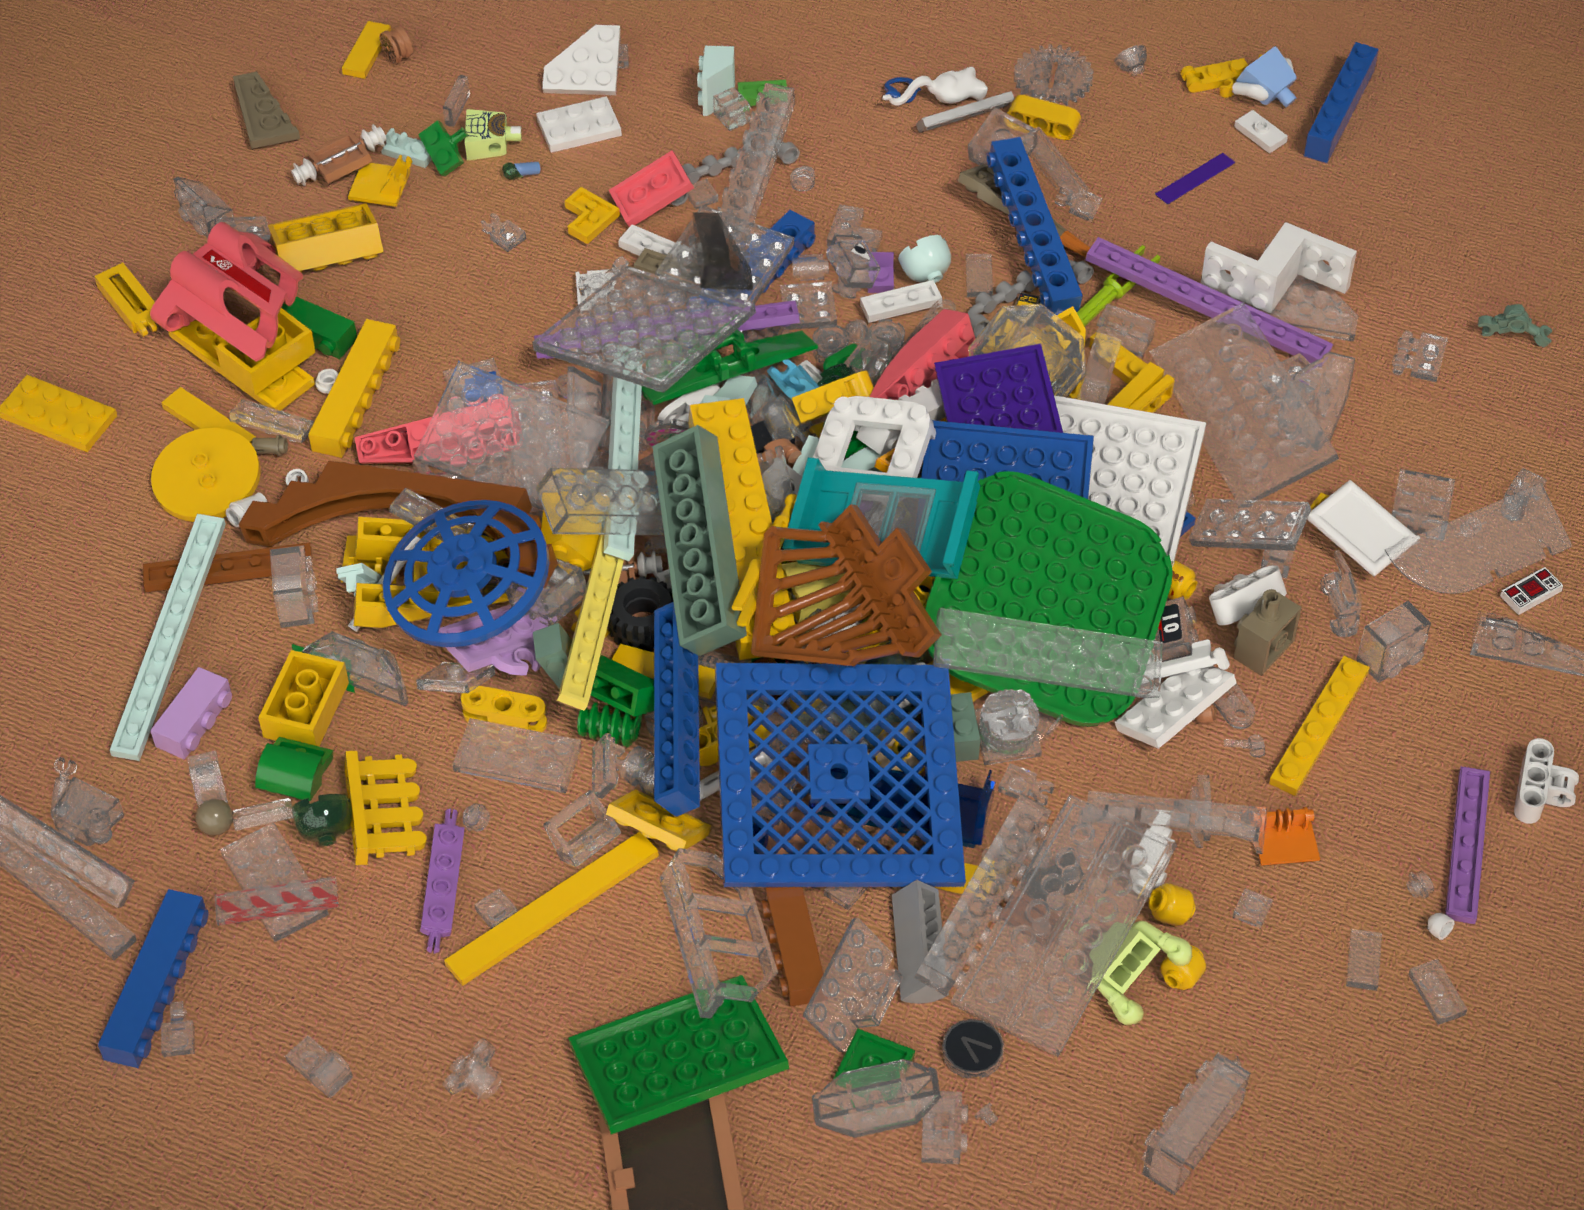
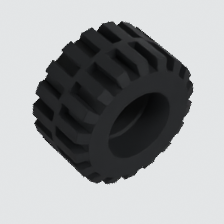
(632, 598)

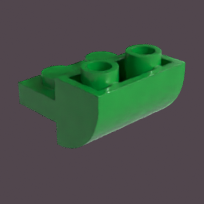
(292, 768)

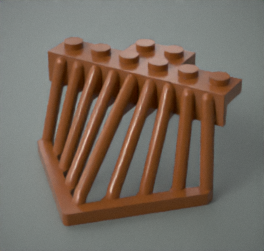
(881, 584)

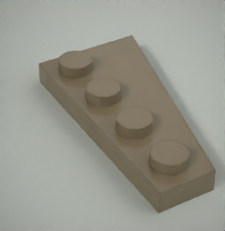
(262, 113)

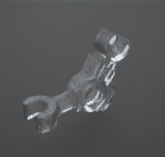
(596, 280)

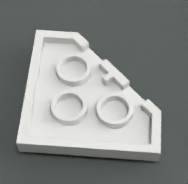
(586, 65)

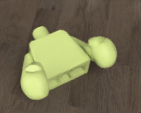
(1132, 957)

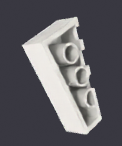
(885, 440)

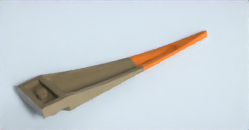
(981, 180)

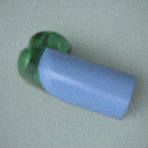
(517, 170)

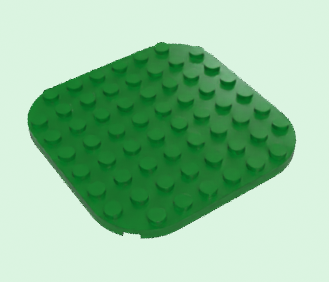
(1062, 564)

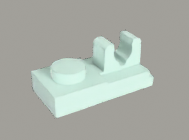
(403, 145)
(357, 574)

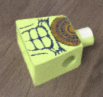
(488, 134)

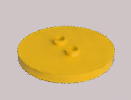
(205, 473)

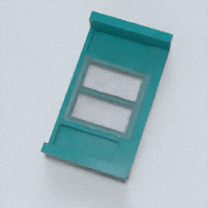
(929, 510)

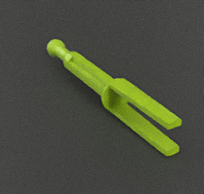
(1110, 291)

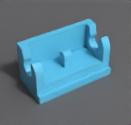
(793, 380)

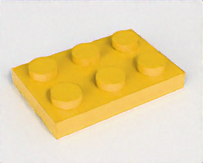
(656, 822)

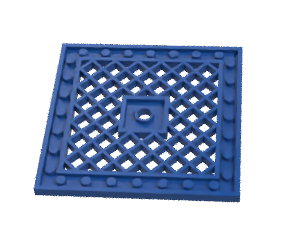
(828, 869)

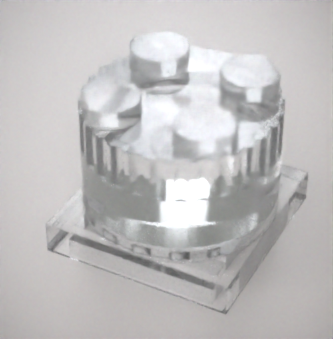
(1008, 727)

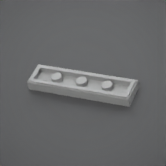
(964, 112)

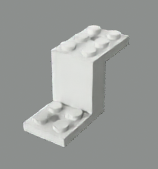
(1288, 255)

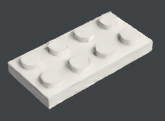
(1180, 702)

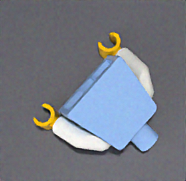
(1264, 80)

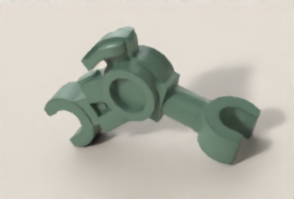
(1517, 321)

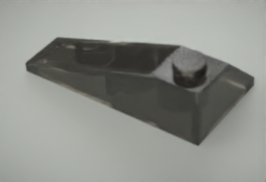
(718, 255)

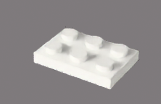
(578, 124)

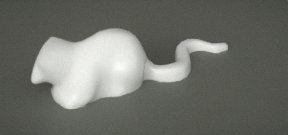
(947, 87)

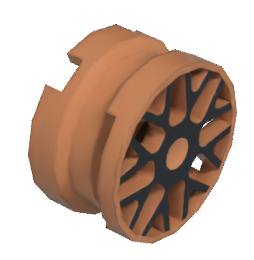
(396, 44)

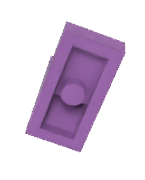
(885, 278)

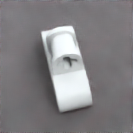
(1241, 594)
(1542, 782)

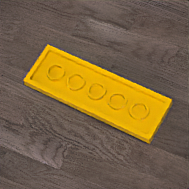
(278, 395)

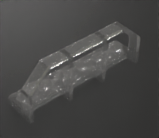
(1188, 816)
(697, 946)

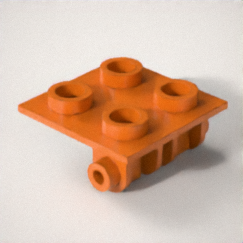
(1289, 837)

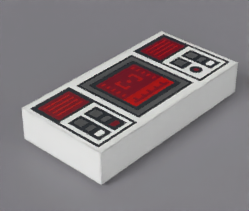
(1531, 591)

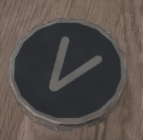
(973, 1048)

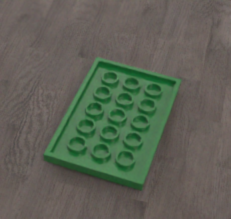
(675, 1057)

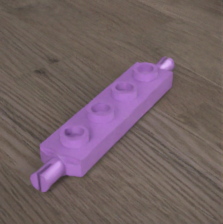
(442, 880)

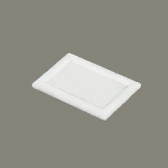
(1359, 526)

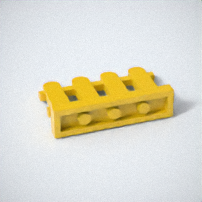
(376, 817)

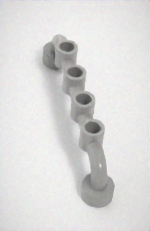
(710, 165)
(1006, 292)

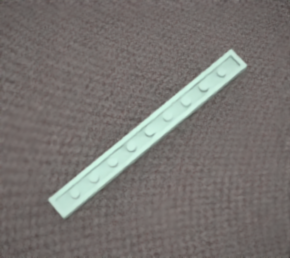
(623, 450)
(167, 638)

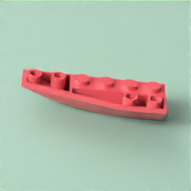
(940, 340)
(391, 444)

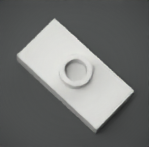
(1261, 131)

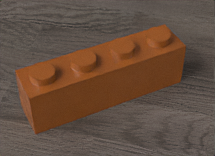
(794, 943)

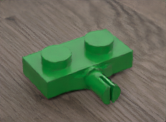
(443, 147)

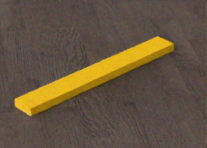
(551, 908)

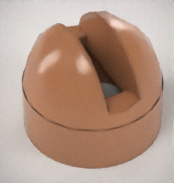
(1207, 715)

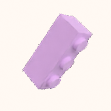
(191, 713)

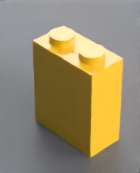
(571, 548)

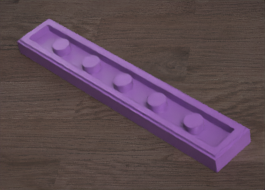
(1467, 845)

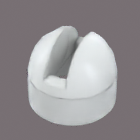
(293, 476)
(1440, 925)

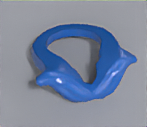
(894, 93)

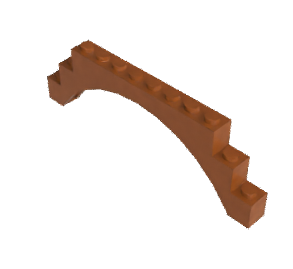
(354, 488)

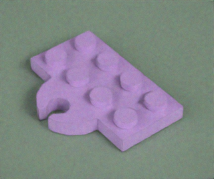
(502, 650)

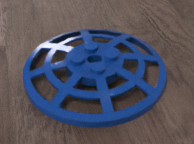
(471, 578)

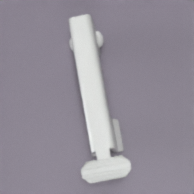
(1200, 658)

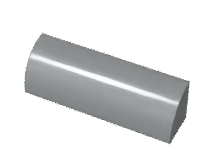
(916, 929)

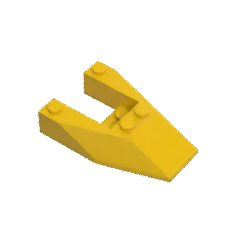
(378, 539)

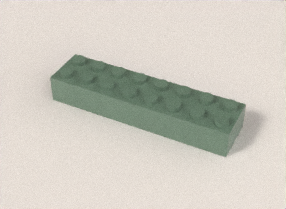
(698, 540)

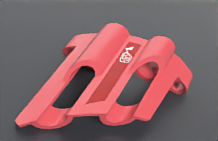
(224, 262)

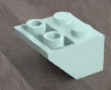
(716, 74)

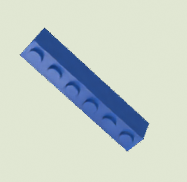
(1341, 102)
(153, 979)

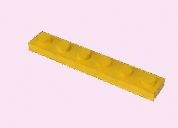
(1319, 726)

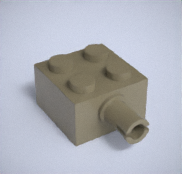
(1266, 631)

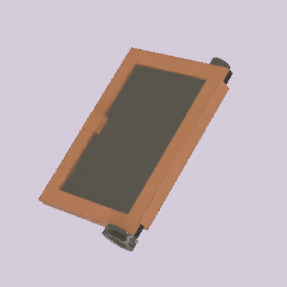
(675, 1161)

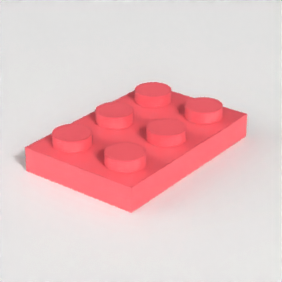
(651, 189)

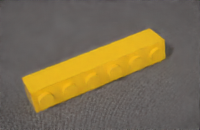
(354, 388)

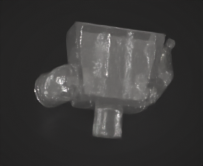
(81, 809)

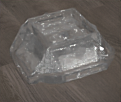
(1034, 325)

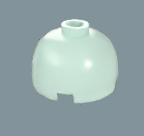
(927, 260)

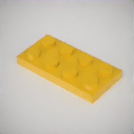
(57, 413)

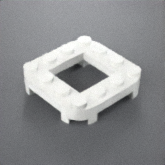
(859, 411)

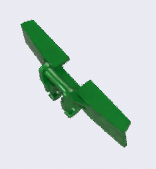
(745, 358)

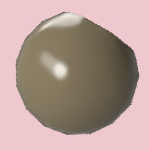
(214, 817)

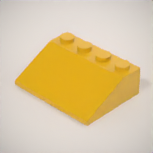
(327, 238)

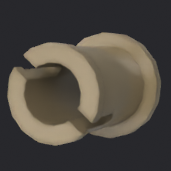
(270, 445)

